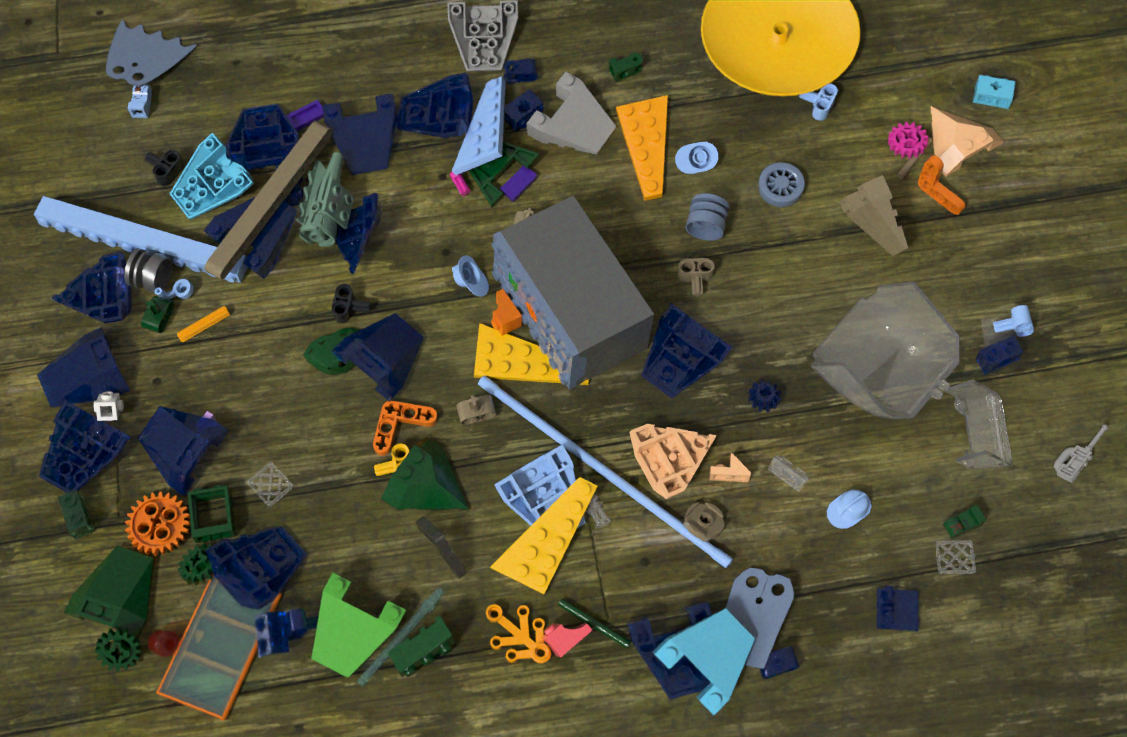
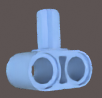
(822, 100)
(1019, 321)

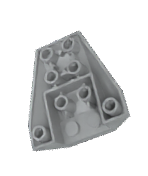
(483, 33)

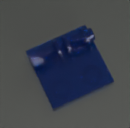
(897, 609)

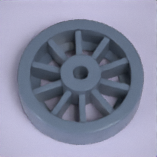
(781, 184)

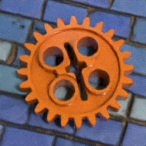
(141, 519)

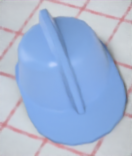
(696, 157)
(469, 275)
(848, 509)

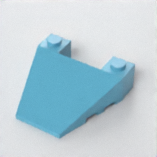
(717, 649)

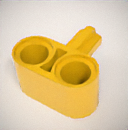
(391, 466)

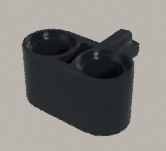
(165, 166)
(347, 304)

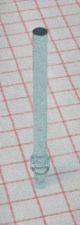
(427, 606)

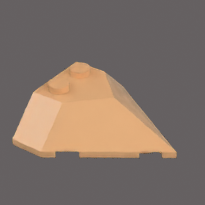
(959, 139)
(669, 456)

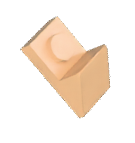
(735, 472)

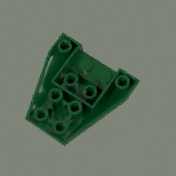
(116, 592)

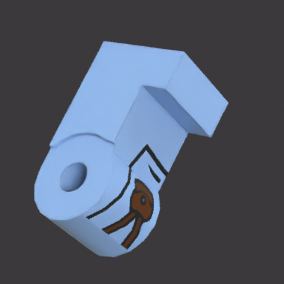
(140, 101)

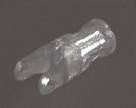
(596, 507)

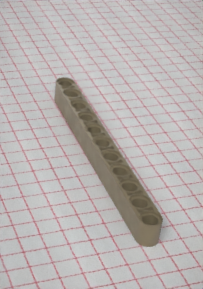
(268, 200)

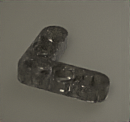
(442, 545)

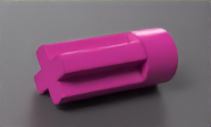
(460, 183)

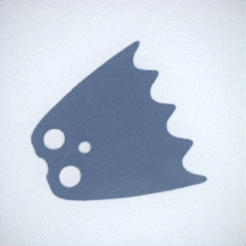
(148, 50)

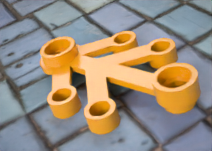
(521, 635)

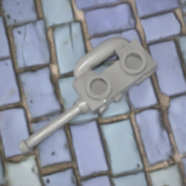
(1079, 458)

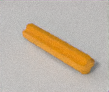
(203, 324)

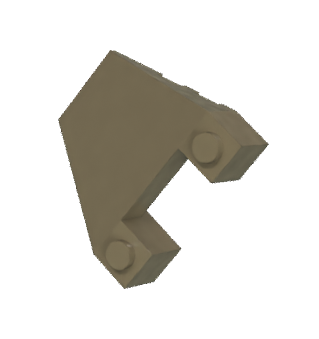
(874, 214)

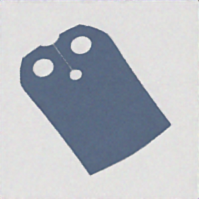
(763, 619)

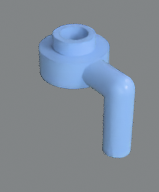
(177, 290)

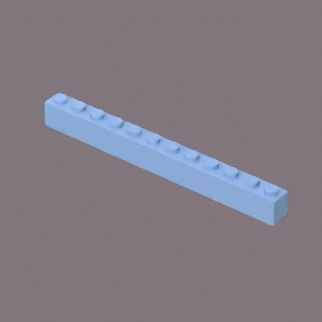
(129, 235)

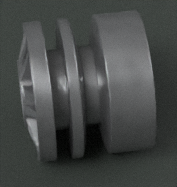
(148, 270)

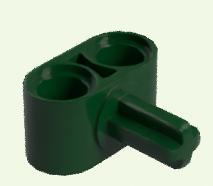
(157, 314)

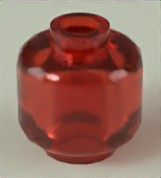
(163, 642)

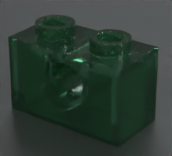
(75, 514)

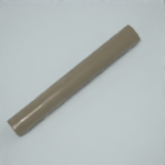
(909, 164)

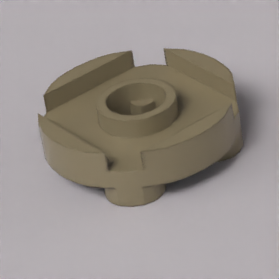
(699, 529)

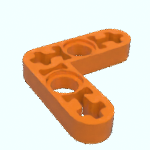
(929, 184)
(394, 418)

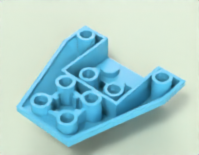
(209, 179)

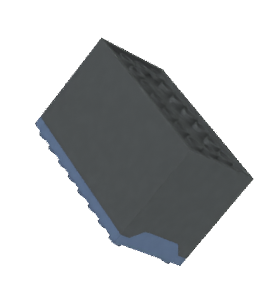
(571, 292)

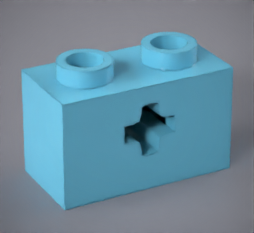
(993, 91)

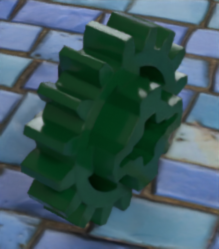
(198, 563)
(126, 644)

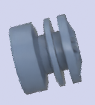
(707, 217)

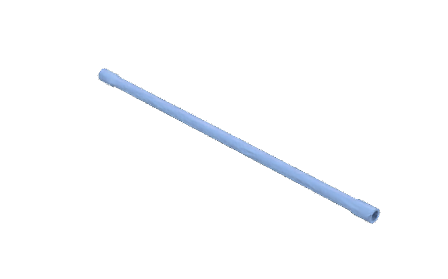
(491, 387)

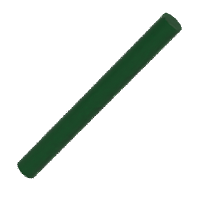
(594, 623)

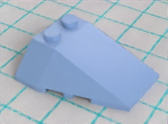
(538, 484)

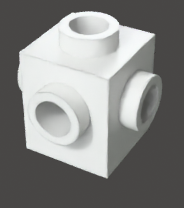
(108, 406)

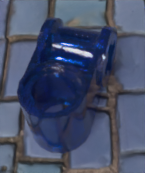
(522, 71)

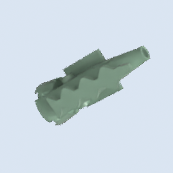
(325, 203)

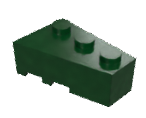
(422, 648)

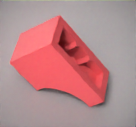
(563, 639)

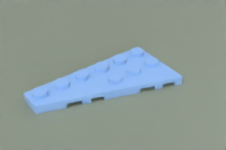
(485, 132)

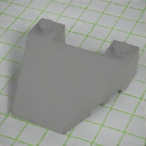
(577, 123)

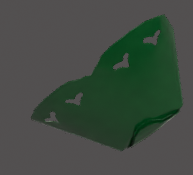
(322, 356)

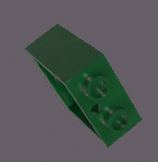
(214, 532)

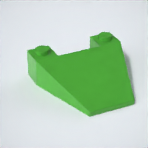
(347, 634)

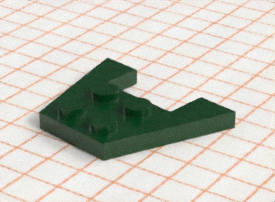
(488, 172)

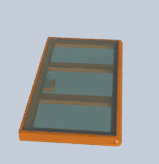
(213, 653)

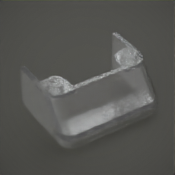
(984, 426)

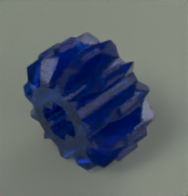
(771, 399)

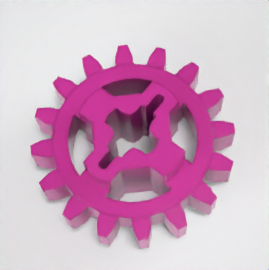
(908, 143)

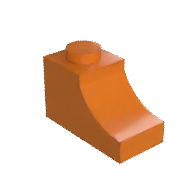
(506, 316)

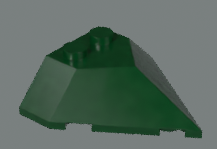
(424, 481)

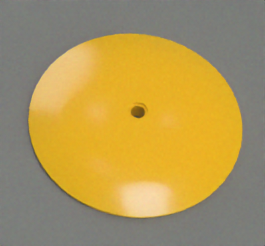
(780, 43)

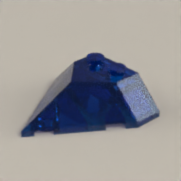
(360, 229)
(100, 290)

